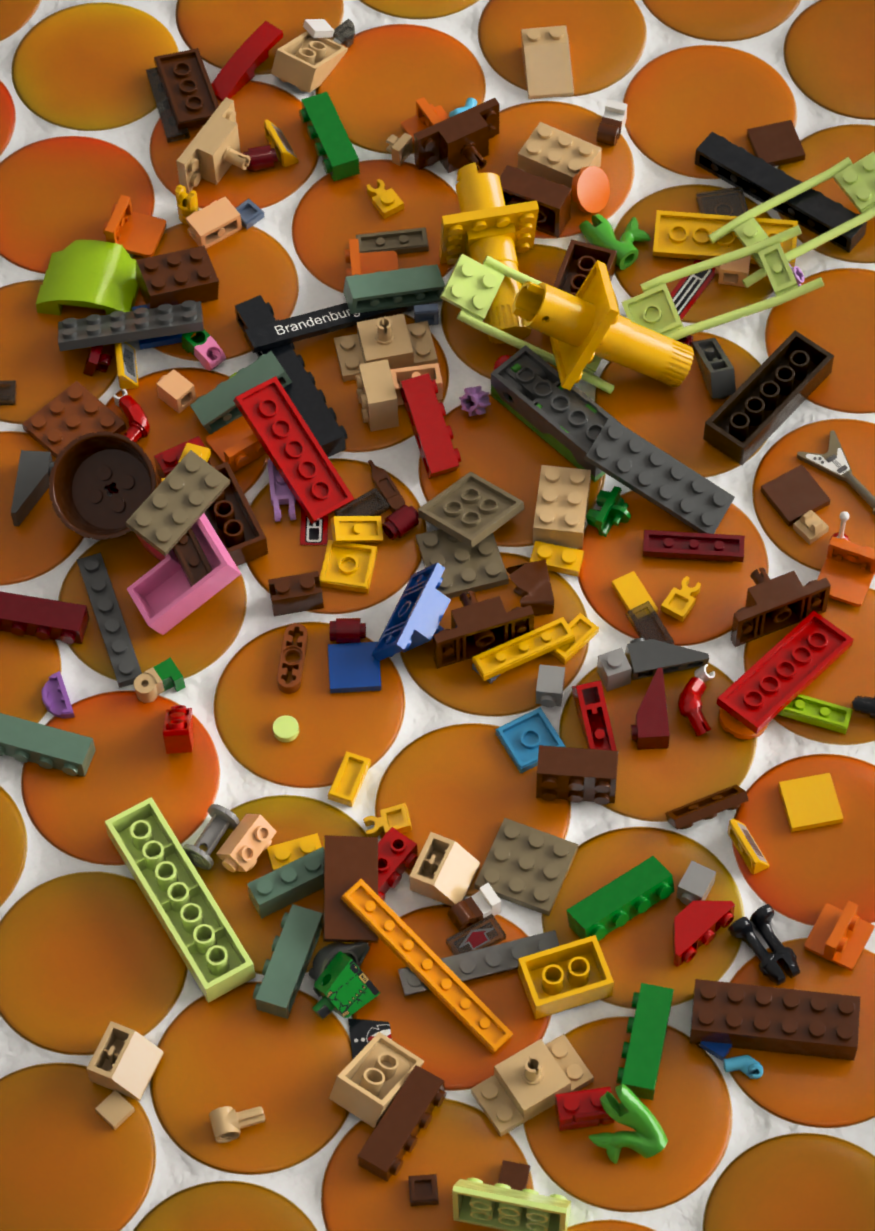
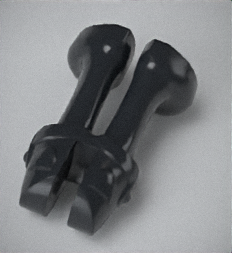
(760, 920)

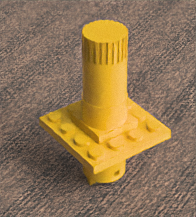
(493, 230)
(592, 326)

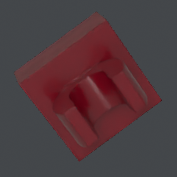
(96, 361)

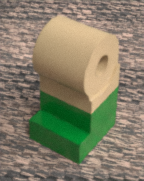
(158, 680)

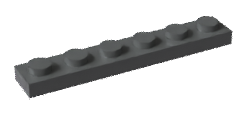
(109, 619)
(483, 961)

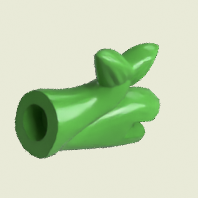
(603, 235)
(649, 1134)

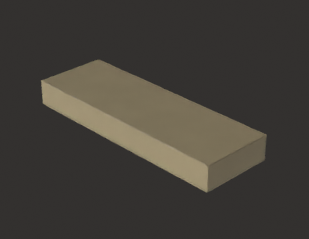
(400, 241)

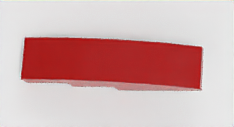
(245, 60)

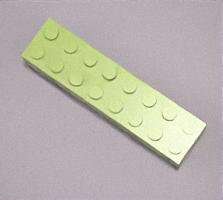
(180, 899)

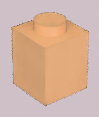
(176, 391)

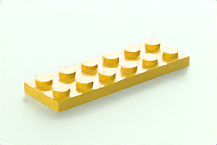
(687, 235)

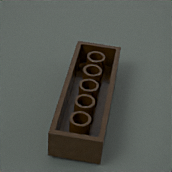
(768, 397)

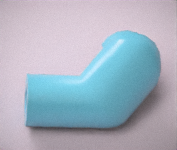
(745, 1064)

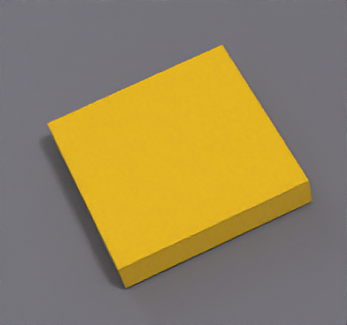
(348, 566)
(810, 802)

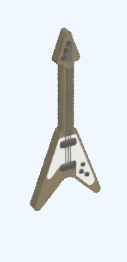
(836, 464)

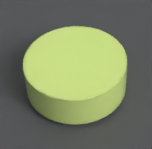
(285, 728)

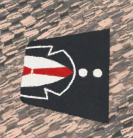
(364, 1031)

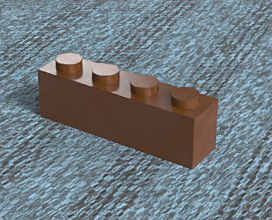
(402, 1123)

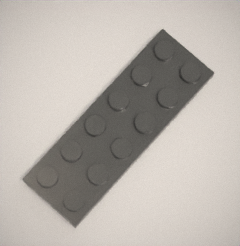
(130, 325)
(658, 477)

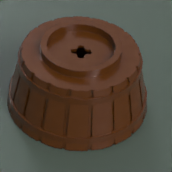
(81, 479)

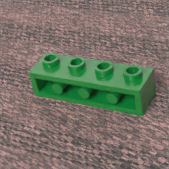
(329, 136)
(621, 900)
(646, 1040)

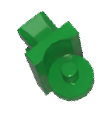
(612, 512)

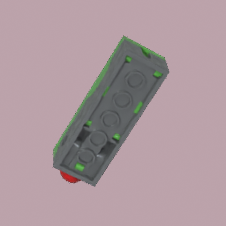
(558, 415)

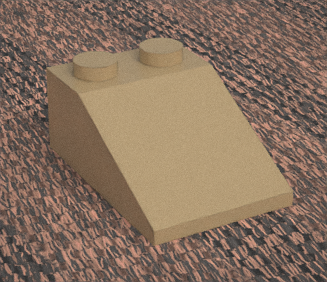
(307, 61)
(547, 62)
(374, 1079)

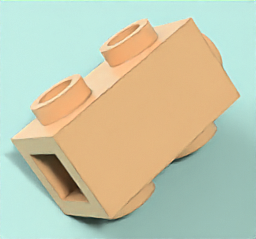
(246, 843)

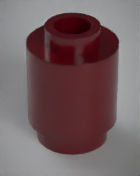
(261, 157)
(400, 522)
(347, 630)

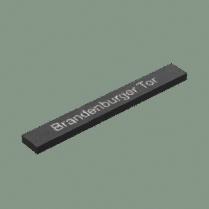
(311, 325)

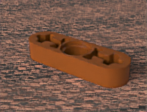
(297, 667)

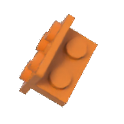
(425, 117)
(839, 935)

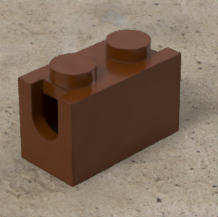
(295, 593)

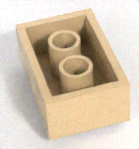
(557, 155)
(562, 506)

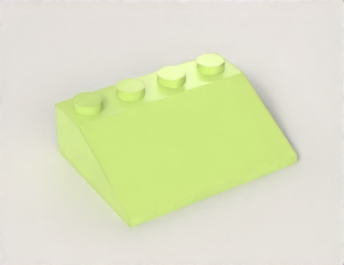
(507, 1208)

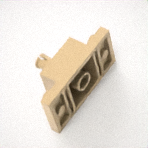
(212, 149)
(383, 340)
(528, 1083)

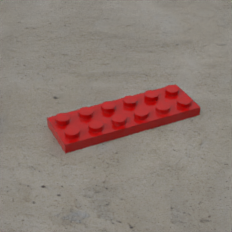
(293, 449)
(784, 671)

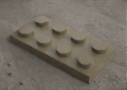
(177, 503)

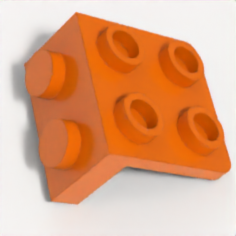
(133, 230)
(370, 261)
(235, 444)
(848, 571)

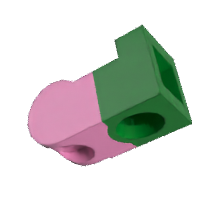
(203, 348)

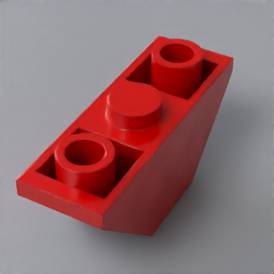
(178, 730)
(697, 926)

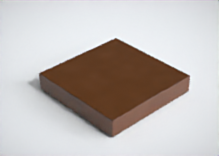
(776, 143)
(795, 494)

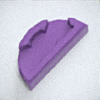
(56, 697)

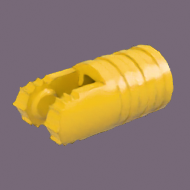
(185, 203)

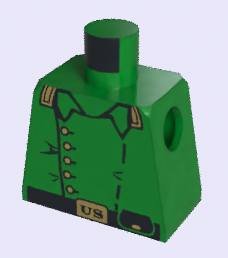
(343, 988)

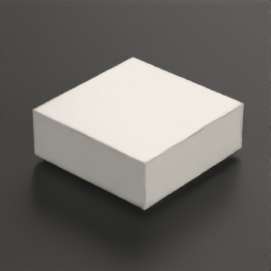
(318, 28)

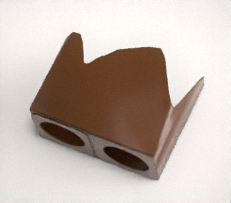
(534, 585)

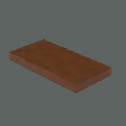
(187, 87)
(345, 863)

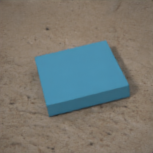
(523, 737)

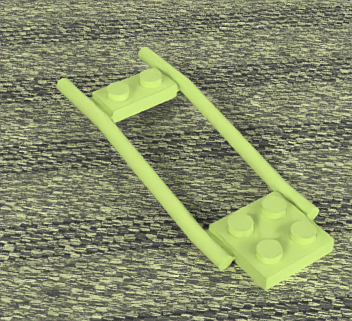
(854, 179)
(473, 289)
(658, 312)

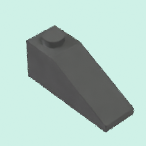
(715, 368)
(31, 482)
(651, 654)

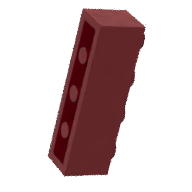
(43, 618)

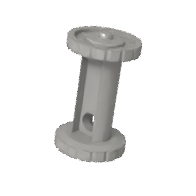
(221, 821)

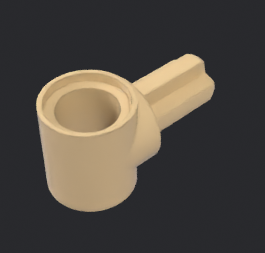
(227, 1123)

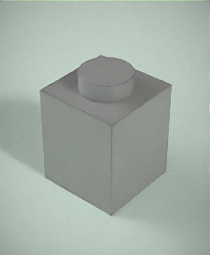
(614, 669)
(550, 685)
(695, 883)

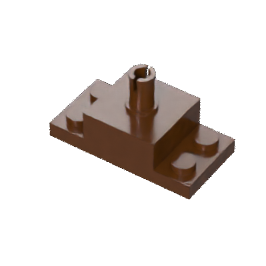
(459, 139)
(777, 605)
(478, 628)

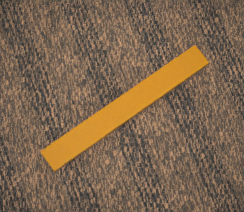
(427, 966)

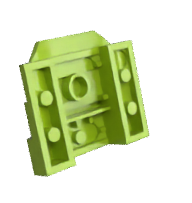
(89, 276)

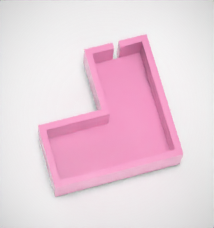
(164, 591)

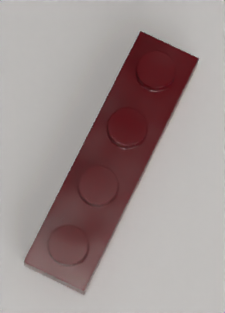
(693, 545)

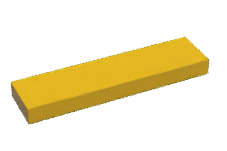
(523, 648)

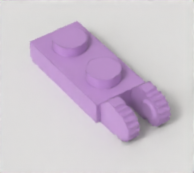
(280, 493)

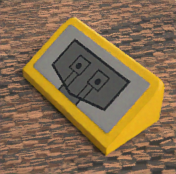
(280, 143)
(126, 366)
(747, 847)

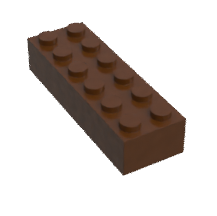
(775, 1019)

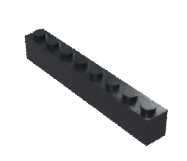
(764, 182)
(302, 390)

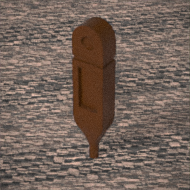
(386, 487)

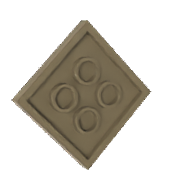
(471, 509)
(464, 566)
(527, 866)

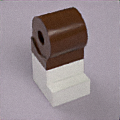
(612, 122)
(475, 908)

